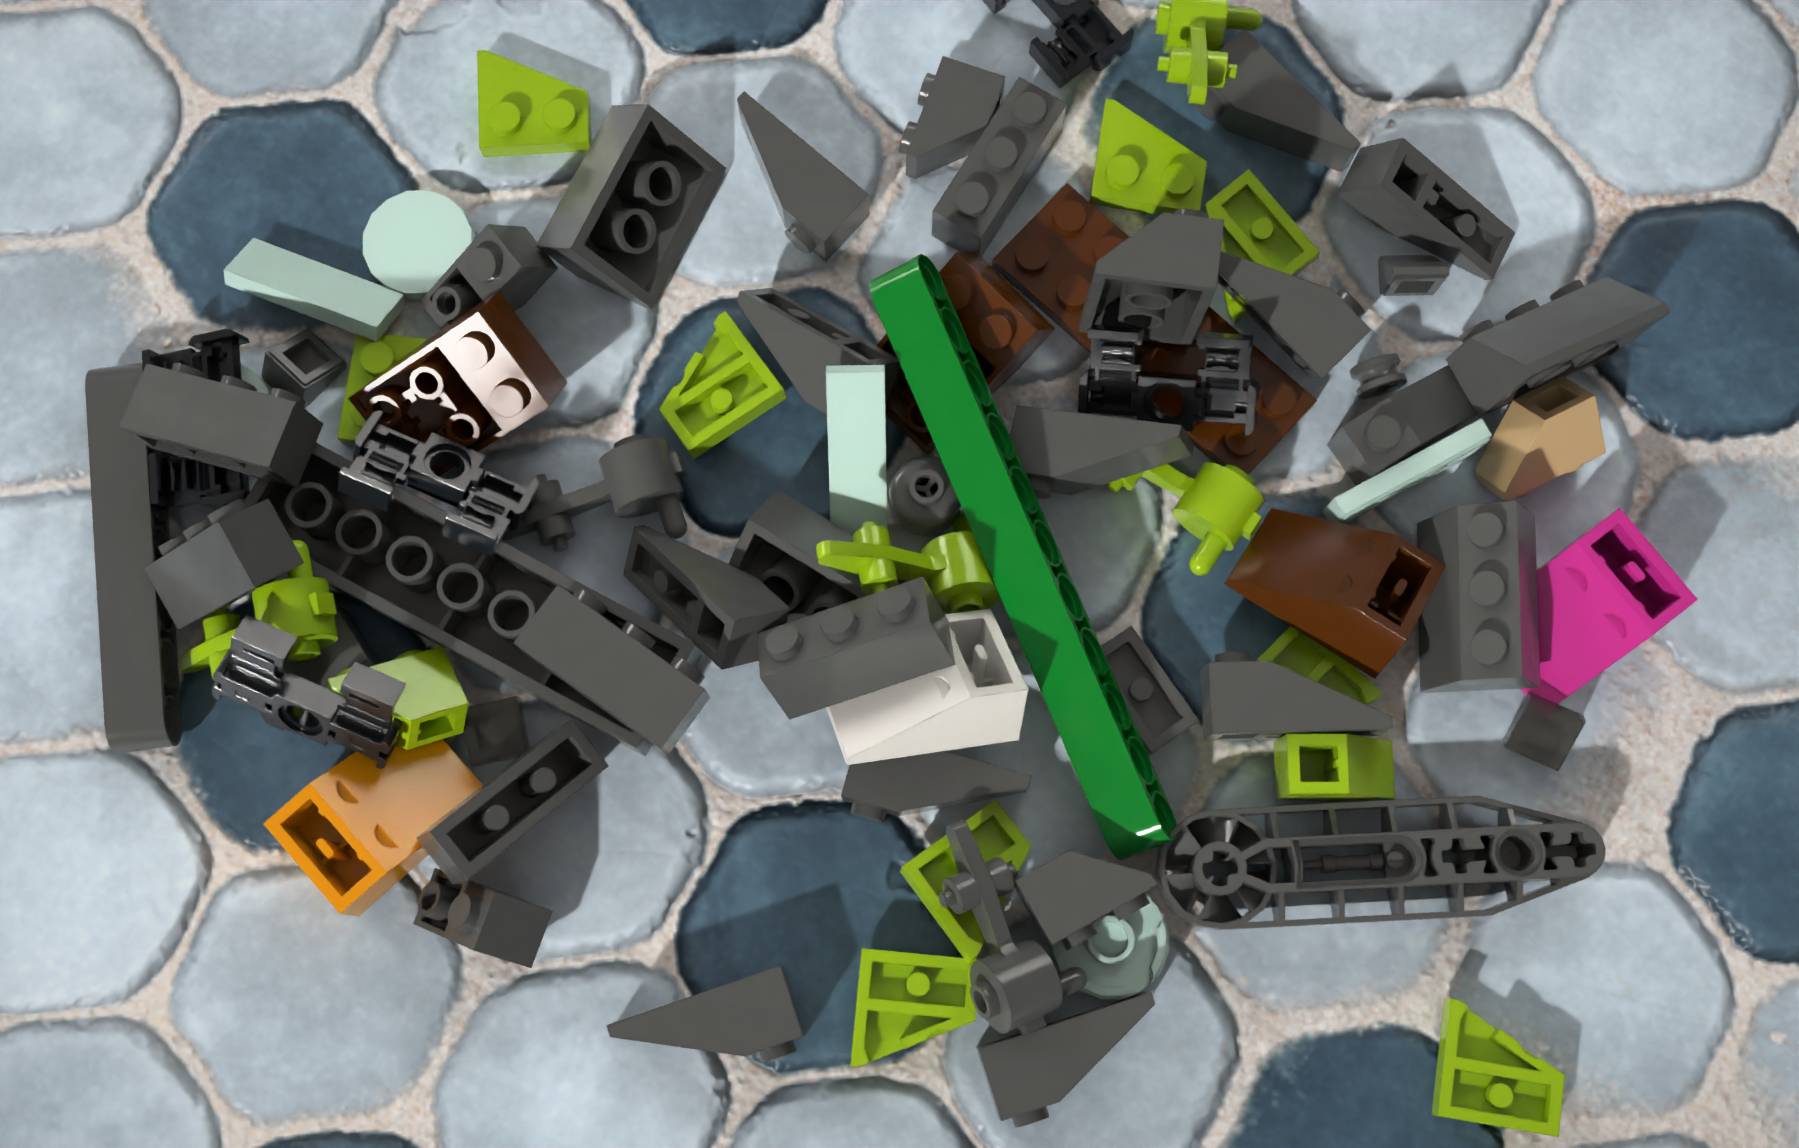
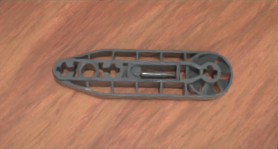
(1407, 861)

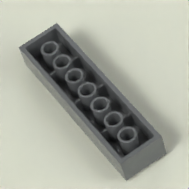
(444, 588)

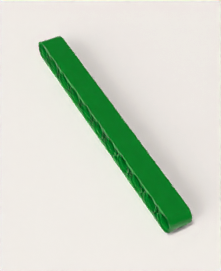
(1023, 559)

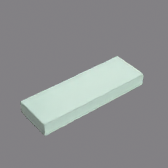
(314, 289)
(856, 445)
(1408, 473)

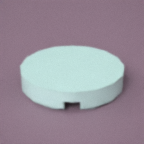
(415, 241)
(1122, 954)

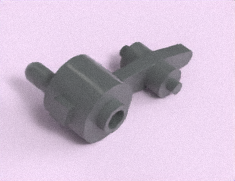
(638, 479)
(1016, 980)

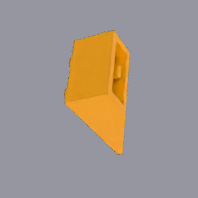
(361, 822)

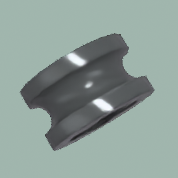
(1378, 376)

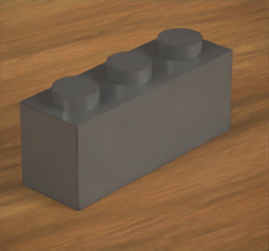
(998, 168)
(222, 423)
(222, 560)
(855, 648)
(614, 667)
(512, 802)

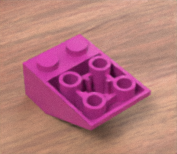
(1601, 603)

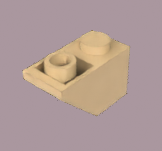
(1541, 439)

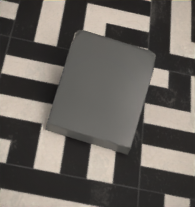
(1410, 274)
(302, 366)

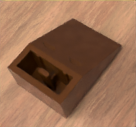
(999, 328)
(466, 381)
(1338, 584)

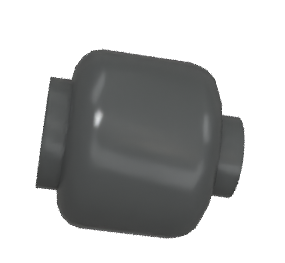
(925, 514)

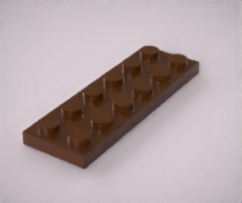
(1053, 268)

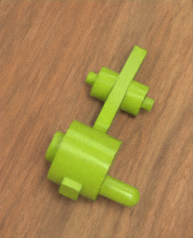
(1193, 40)
(1213, 506)
(948, 564)
(295, 605)

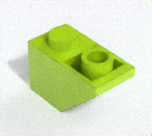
(432, 700)
(1333, 767)

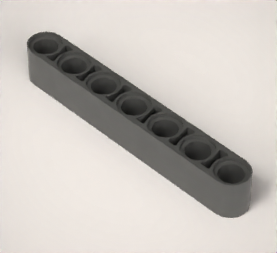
(134, 625)

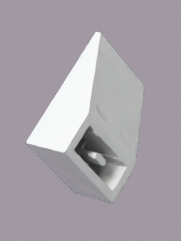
(945, 710)

